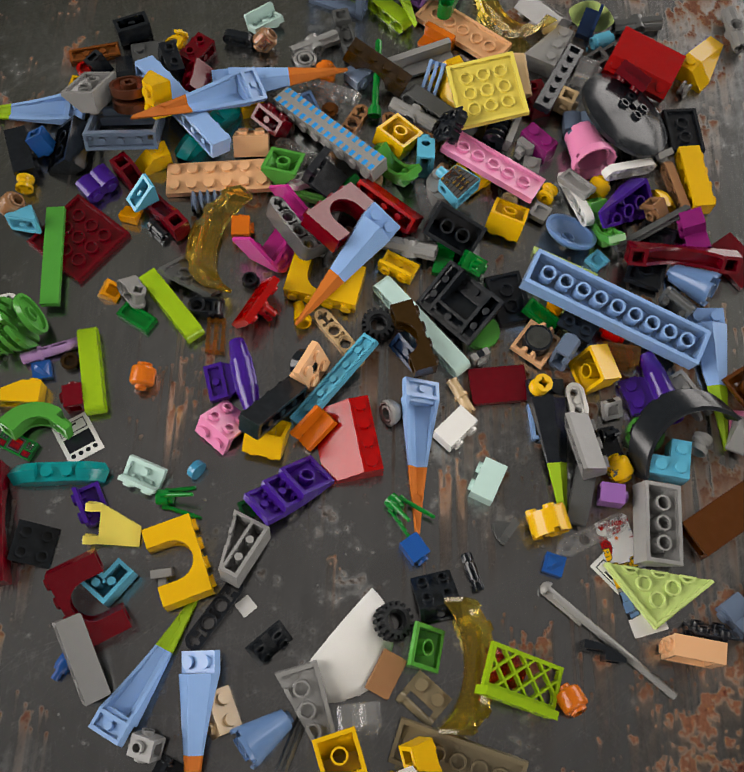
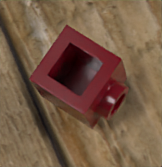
(72, 397)

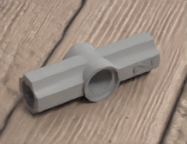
(734, 29)
(316, 43)
(414, 114)
(412, 248)

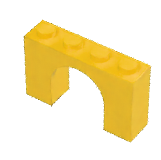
(299, 288)
(197, 582)

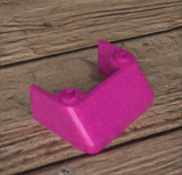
(276, 252)

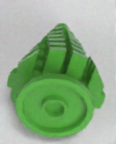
(20, 324)

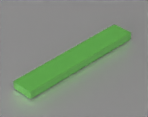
(53, 256)

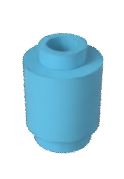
(601, 39)

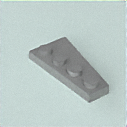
(308, 697)

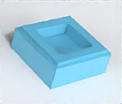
(597, 261)

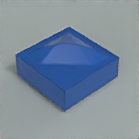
(42, 370)
(553, 564)

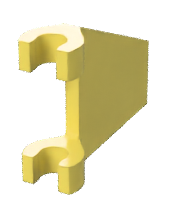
(113, 527)

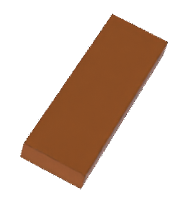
(109, 50)

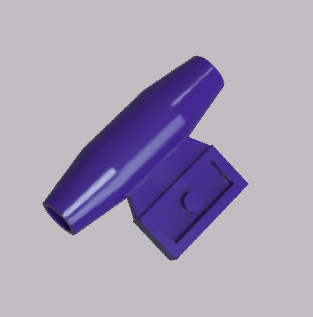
(238, 377)
(642, 390)

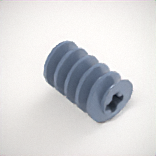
(201, 200)

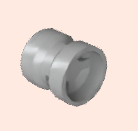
(700, 443)

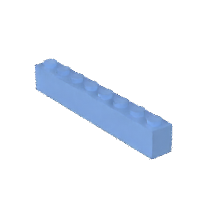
(198, 124)

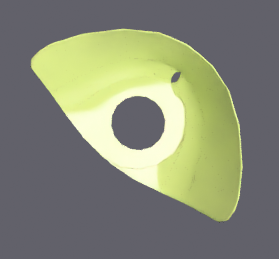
(576, 13)

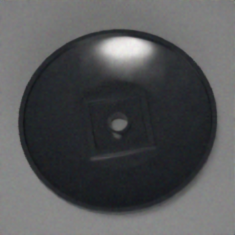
(624, 117)

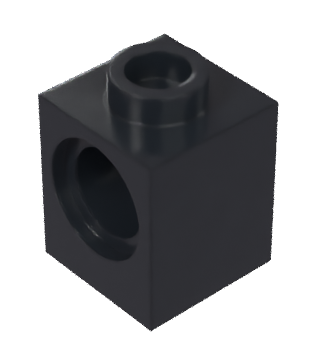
(97, 62)

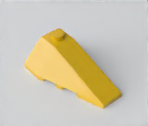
(700, 64)

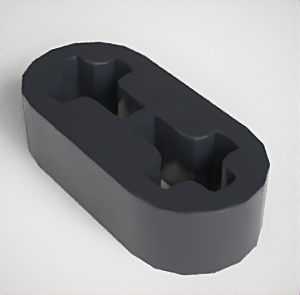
(238, 38)

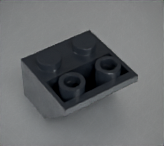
(133, 28)

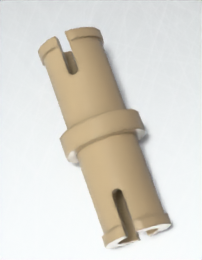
(460, 395)

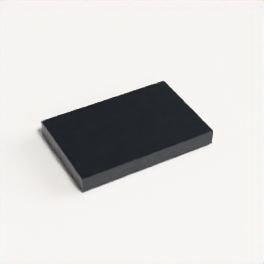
(682, 128)
(507, 288)

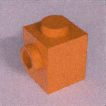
(241, 226)

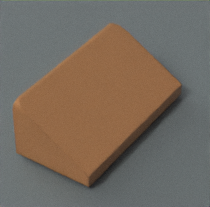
(385, 674)

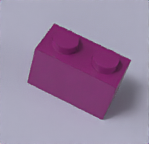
(544, 144)

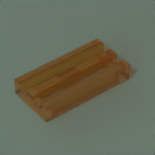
(216, 322)

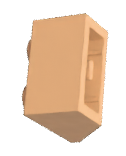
(251, 142)

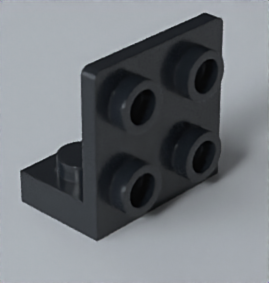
(323, 175)
(430, 595)

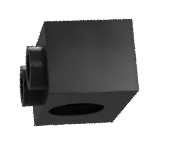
(171, 59)

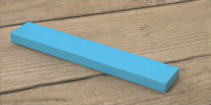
(337, 376)

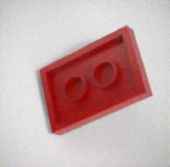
(258, 304)

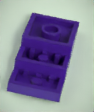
(288, 489)

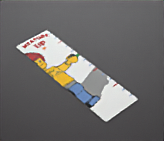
(620, 551)

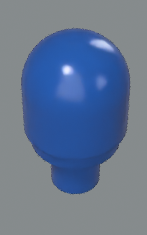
(61, 668)

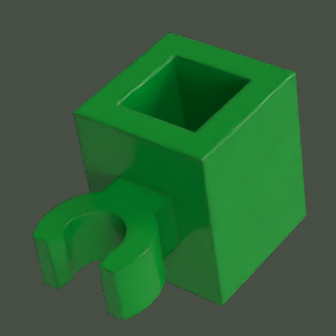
(473, 263)

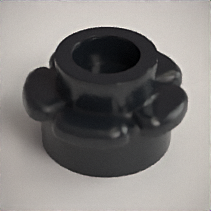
(250, 276)

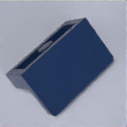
(588, 23)
(402, 346)

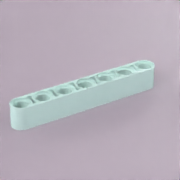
(448, 354)

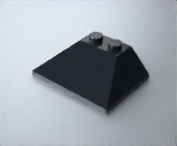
(460, 303)

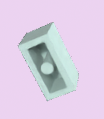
(487, 481)

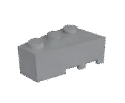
(547, 52)
(243, 547)

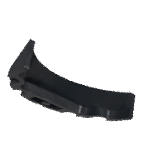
(660, 415)

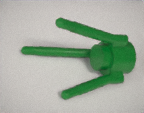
(167, 496)
(395, 506)

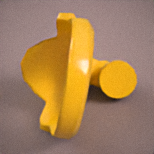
(181, 37)

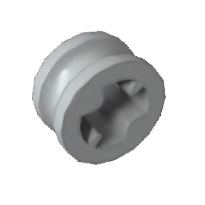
(684, 89)

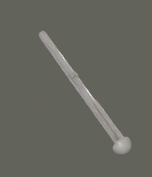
(578, 617)

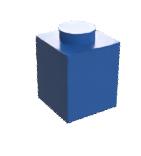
(40, 142)
(415, 549)

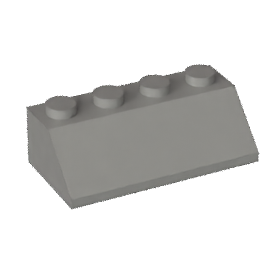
(657, 524)

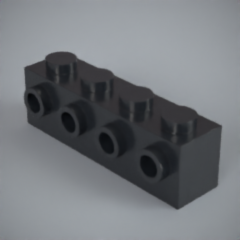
(272, 408)

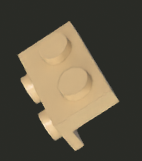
(223, 714)

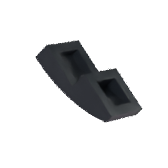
(607, 653)

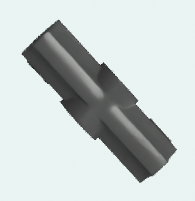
(638, 23)

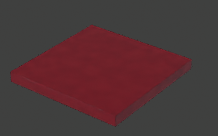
(88, 239)

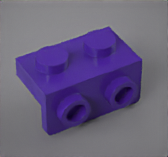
(80, 496)

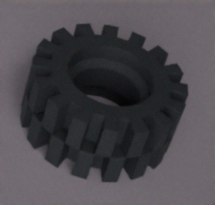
(374, 315)
(383, 624)

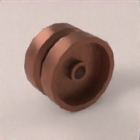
(127, 94)

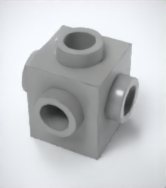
(145, 746)

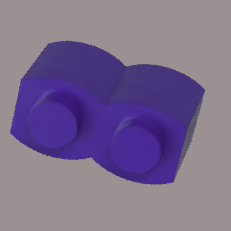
(97, 183)

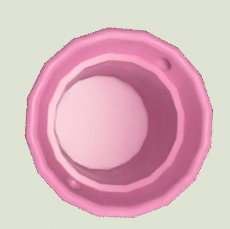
(588, 150)

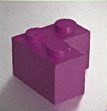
(693, 228)

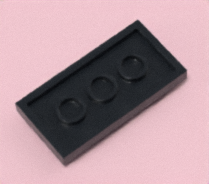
(651, 276)

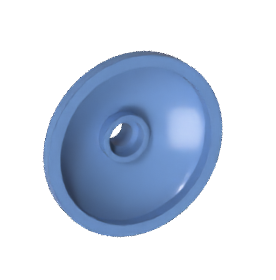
(570, 233)

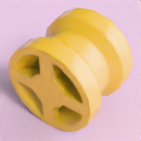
(25, 183)
(547, 193)
(538, 389)

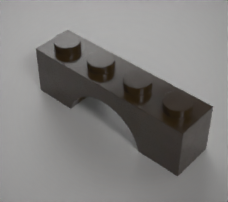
(363, 56)
(406, 318)

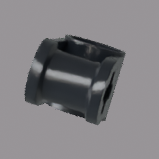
(208, 307)

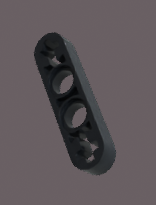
(218, 616)

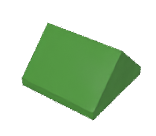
(282, 165)
(425, 648)

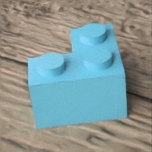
(674, 464)
(110, 585)

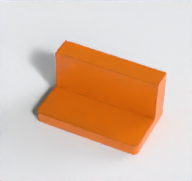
(435, 33)
(313, 427)

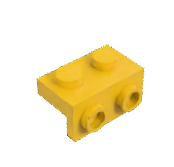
(398, 267)

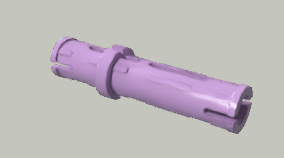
(41, 353)

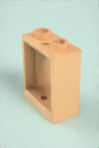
(693, 651)

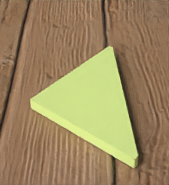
(656, 592)

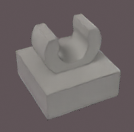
(523, 148)
(162, 575)

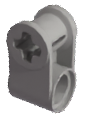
(132, 291)

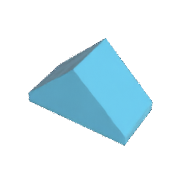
(142, 194)
(24, 220)

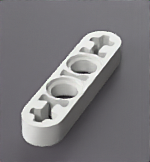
(628, 169)
(580, 207)

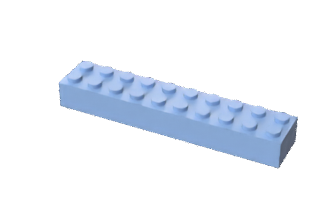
(615, 309)

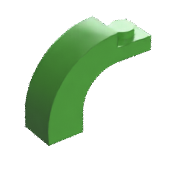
(397, 171)
(607, 236)
(34, 414)

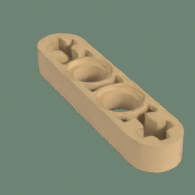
(332, 322)

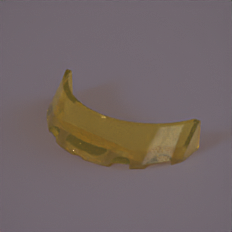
(498, 21)
(207, 232)
(476, 638)

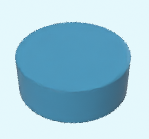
(196, 469)

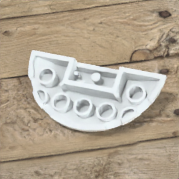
(352, 651)

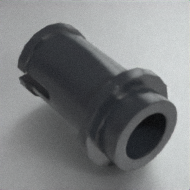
(155, 227)

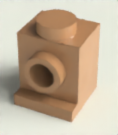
(654, 208)

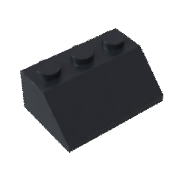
(69, 149)
(453, 228)

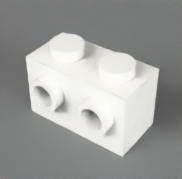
(455, 429)

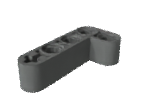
(290, 228)

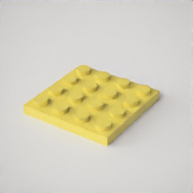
(488, 89)

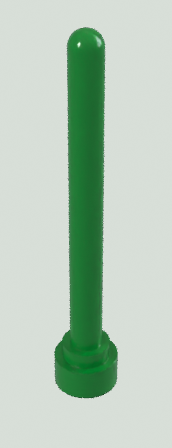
(374, 110)

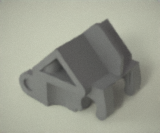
(676, 303)

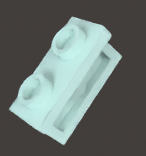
(263, 17)
(143, 475)

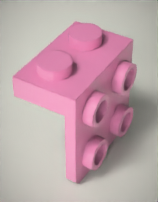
(220, 426)

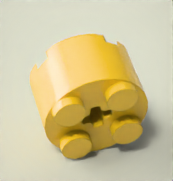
(548, 521)

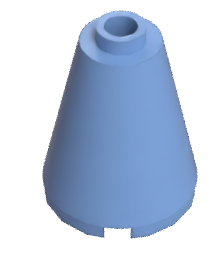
(694, 282)
(261, 735)

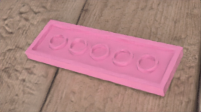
(494, 167)

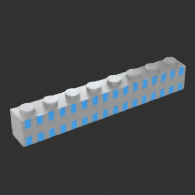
(331, 134)

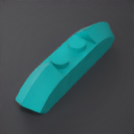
(189, 147)
(58, 473)

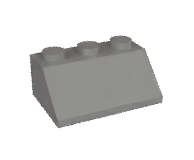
(536, 10)
(90, 91)
(586, 445)

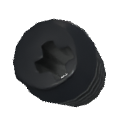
(496, 134)

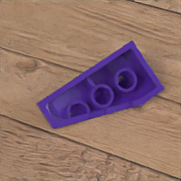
(625, 203)

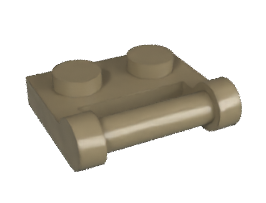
(428, 693)

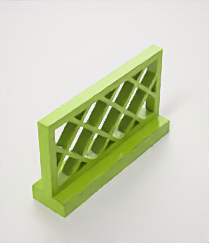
(511, 697)

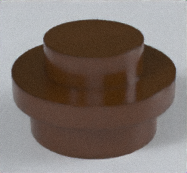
(330, 109)

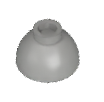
(305, 59)
(390, 412)

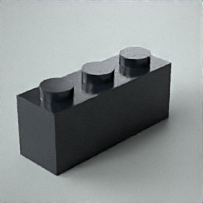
(20, 153)

